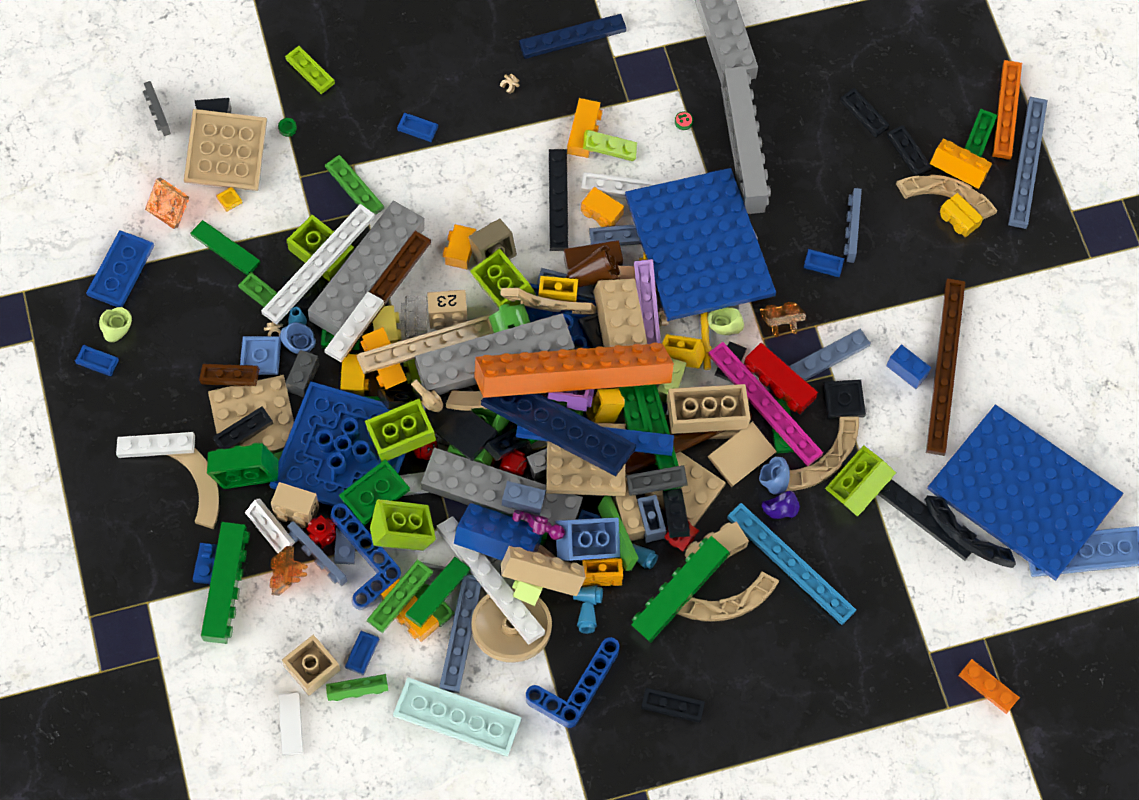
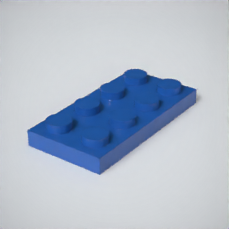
(120, 269)

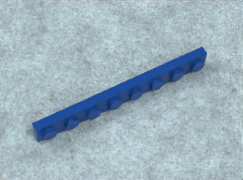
(645, 441)

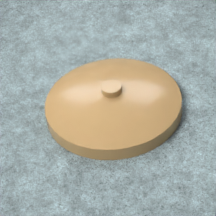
(499, 637)

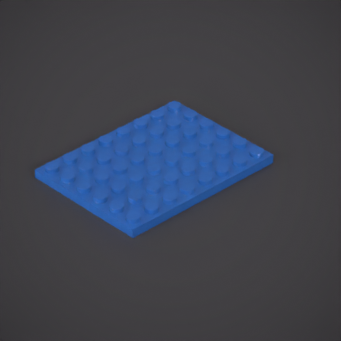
(700, 244)
(1025, 492)

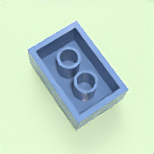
(589, 539)

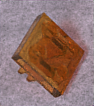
(167, 203)
(777, 315)
(285, 571)

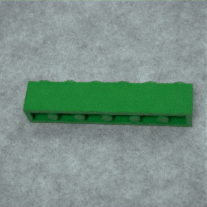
(224, 583)
(680, 589)

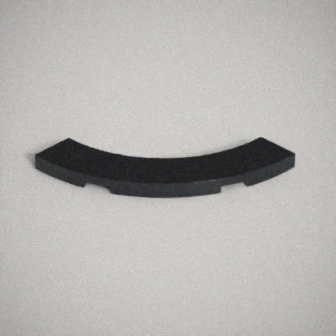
(965, 537)

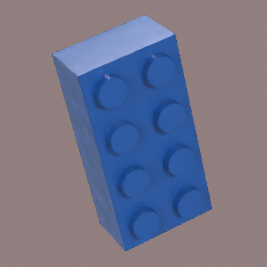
(494, 532)

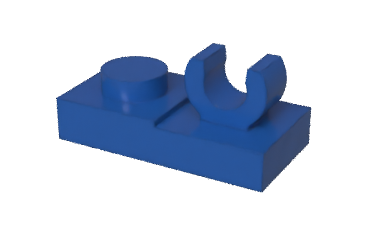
(204, 563)

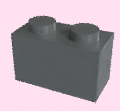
(302, 373)

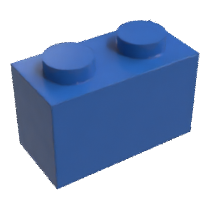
(908, 366)

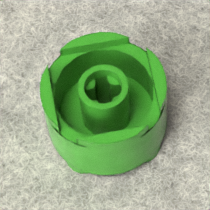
(509, 317)

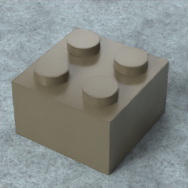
(490, 239)

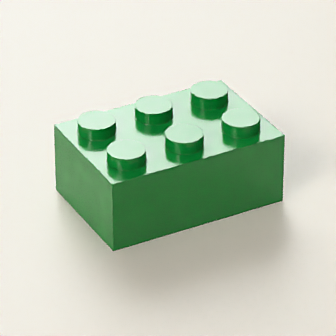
(242, 466)

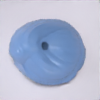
(297, 337)
(775, 475)

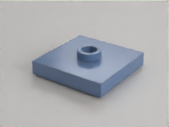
(261, 352)

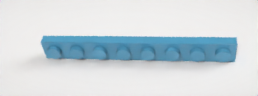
(792, 564)

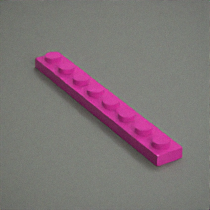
(766, 404)

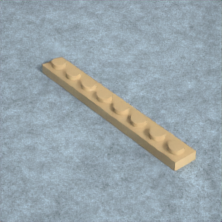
(409, 348)

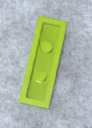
(310, 70)
(610, 145)

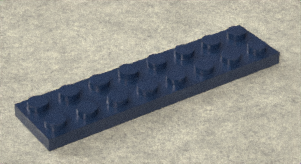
(564, 429)

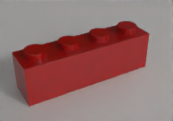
(780, 378)

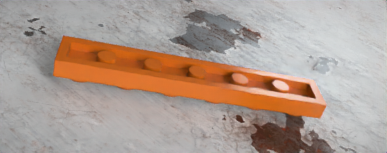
(1007, 109)

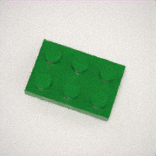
(378, 483)

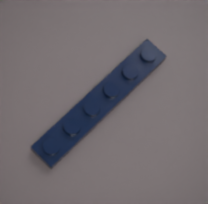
(572, 36)

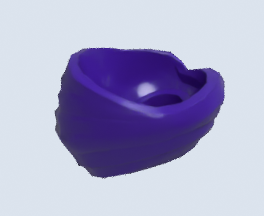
(782, 506)

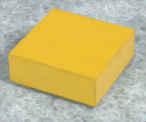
(229, 199)

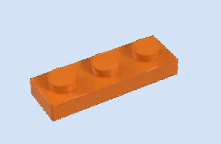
(988, 686)

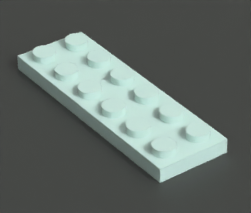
(457, 716)

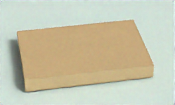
(741, 454)

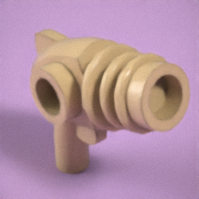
(431, 400)

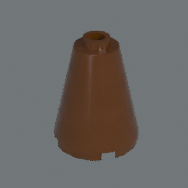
(595, 268)

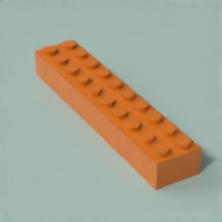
(573, 369)

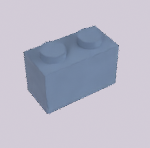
(523, 498)
(651, 518)

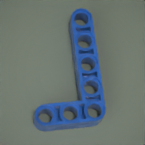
(367, 554)
(581, 689)

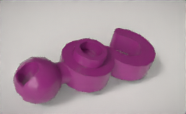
(539, 524)

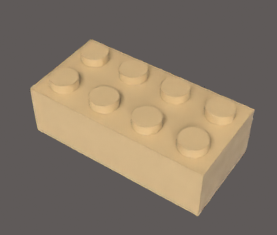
(619, 312)
(708, 408)

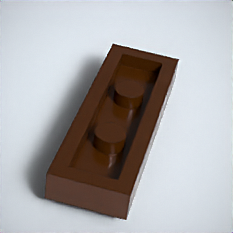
(229, 375)

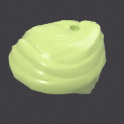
(726, 321)
(115, 323)

